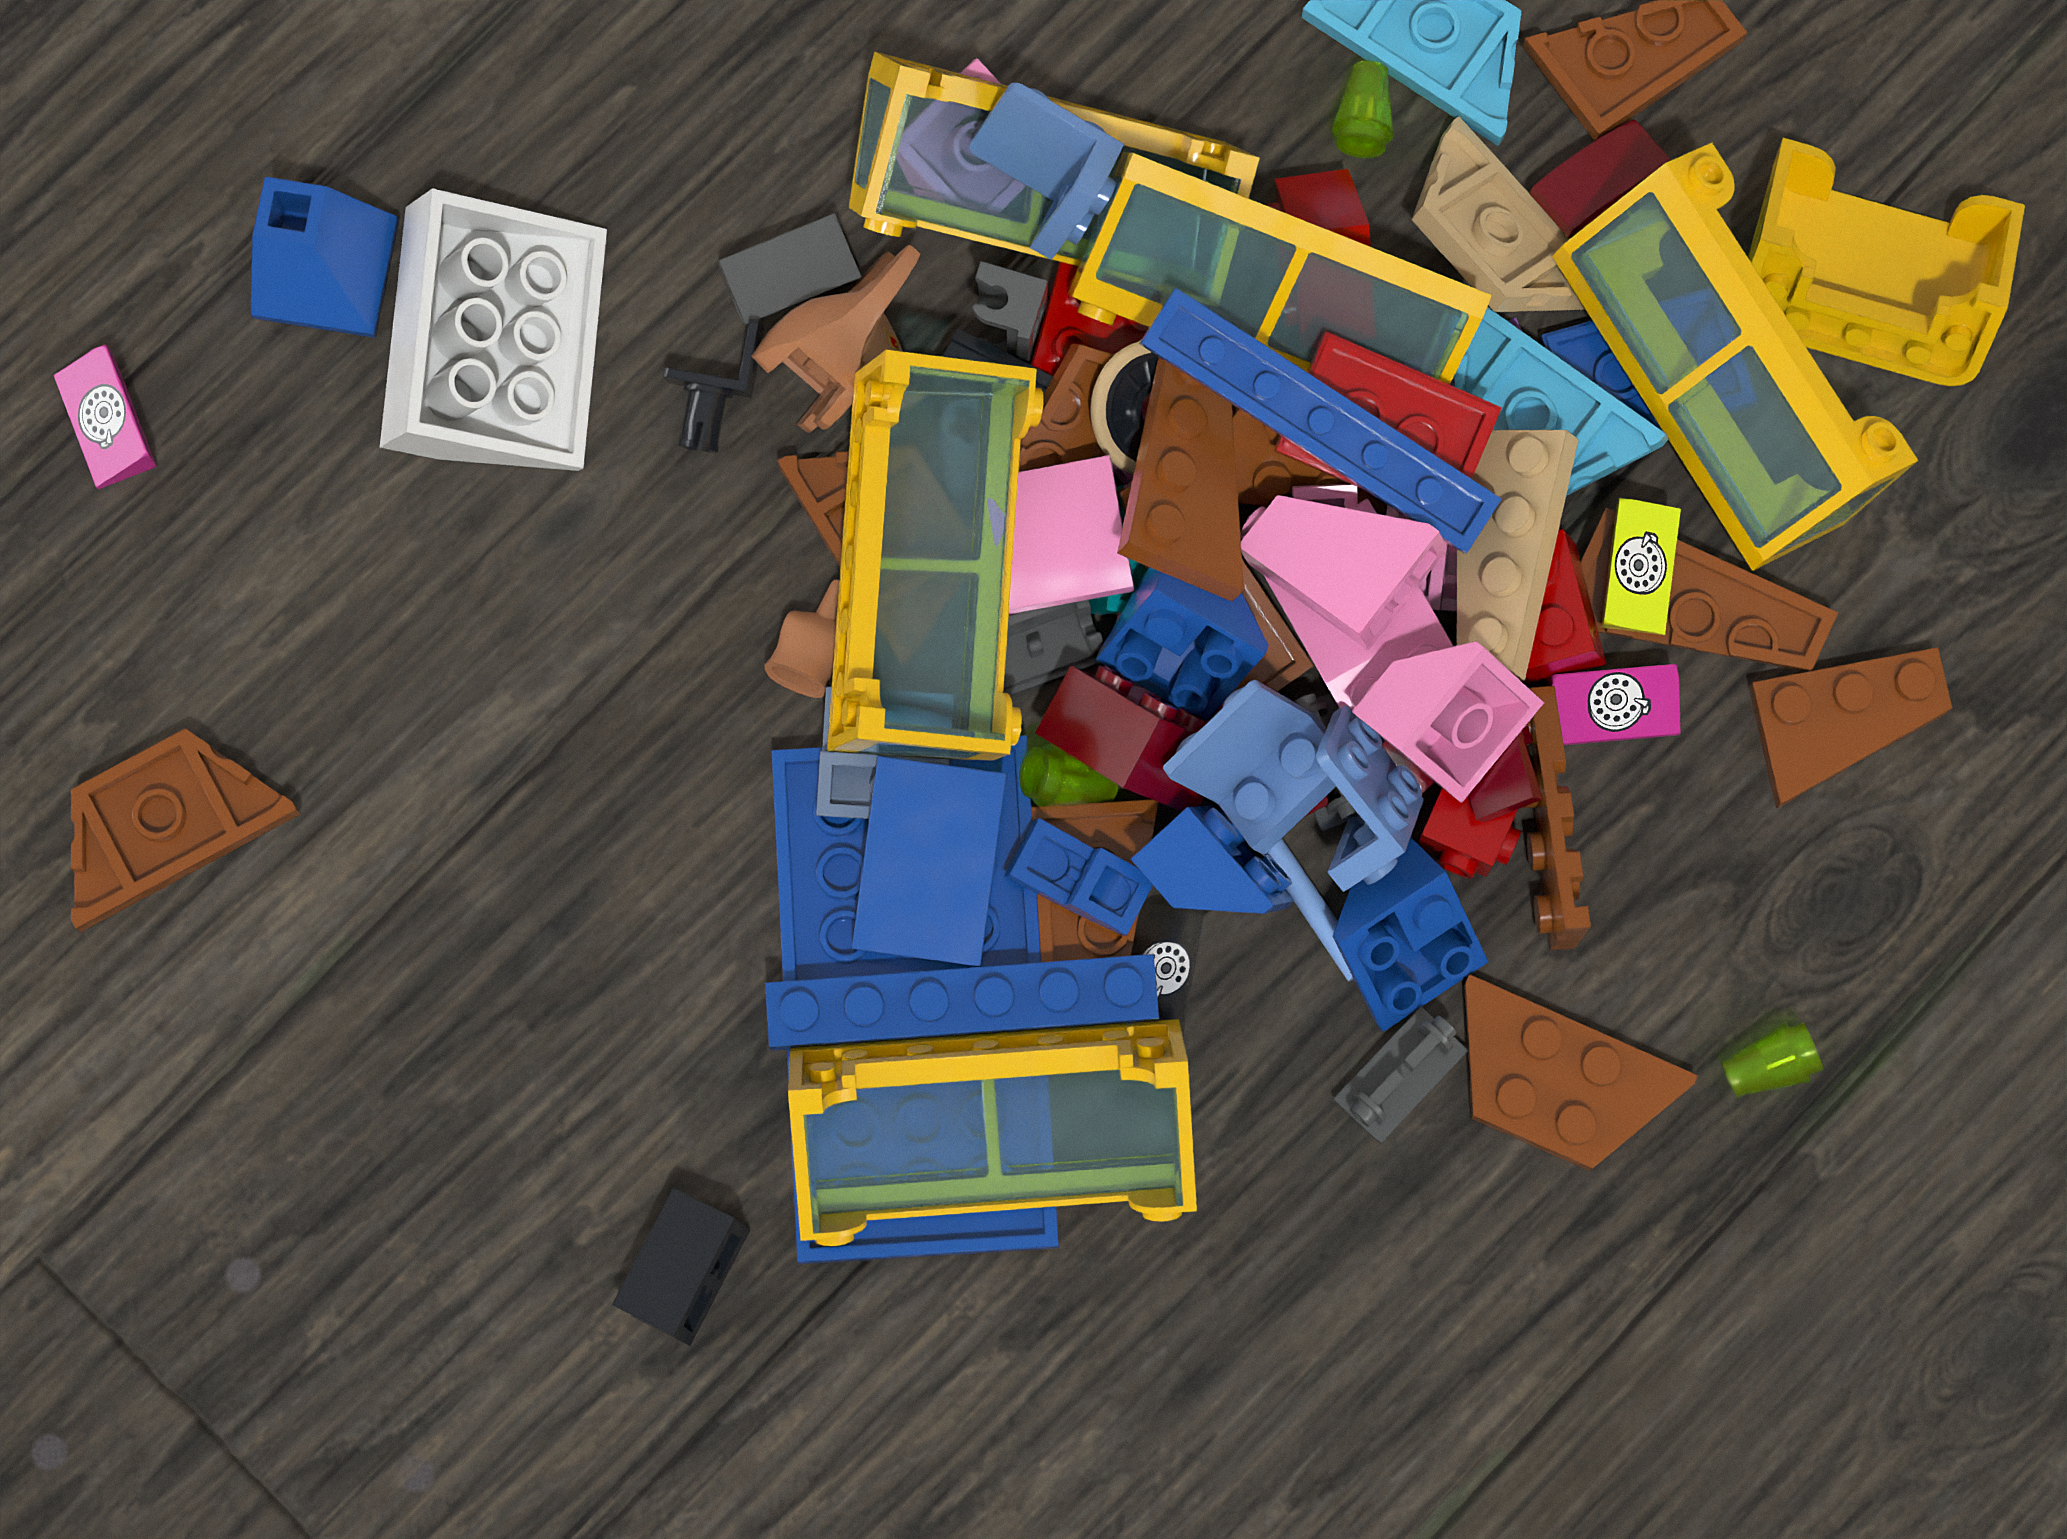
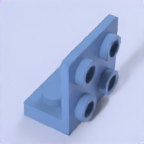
(1256, 763)

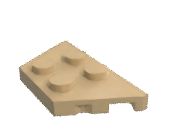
(1492, 227)

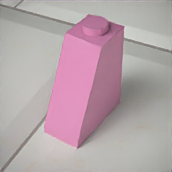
(1342, 560)

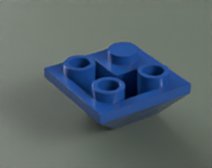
(319, 258)
(1184, 643)
(1208, 866)
(1406, 937)

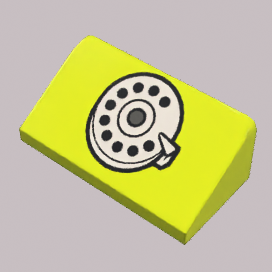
(1640, 567)

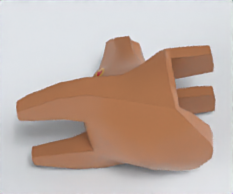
(838, 336)

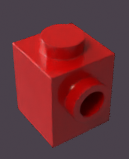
(1466, 843)

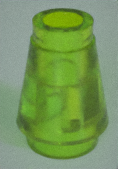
(1365, 113)
(1061, 780)
(1774, 1061)

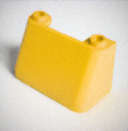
(1882, 278)

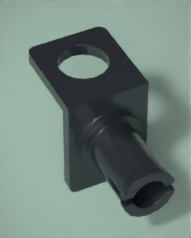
(709, 395)

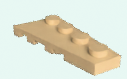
(1510, 561)

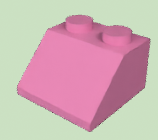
(1449, 713)

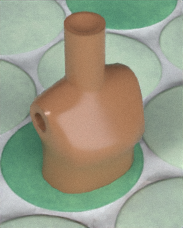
(806, 648)

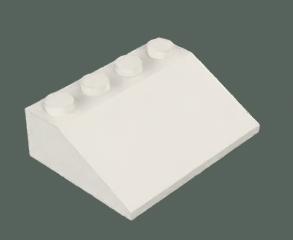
(493, 334)

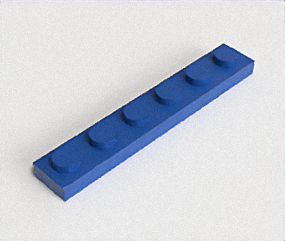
(1319, 420)
(961, 1001)

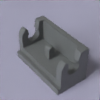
(788, 269)
(1013, 304)
(1047, 643)

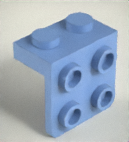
(1053, 156)
(1379, 791)

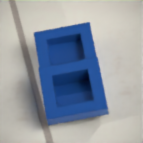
(1079, 877)

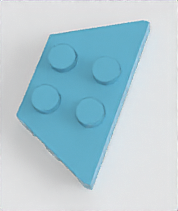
(1441, 49)
(1549, 394)

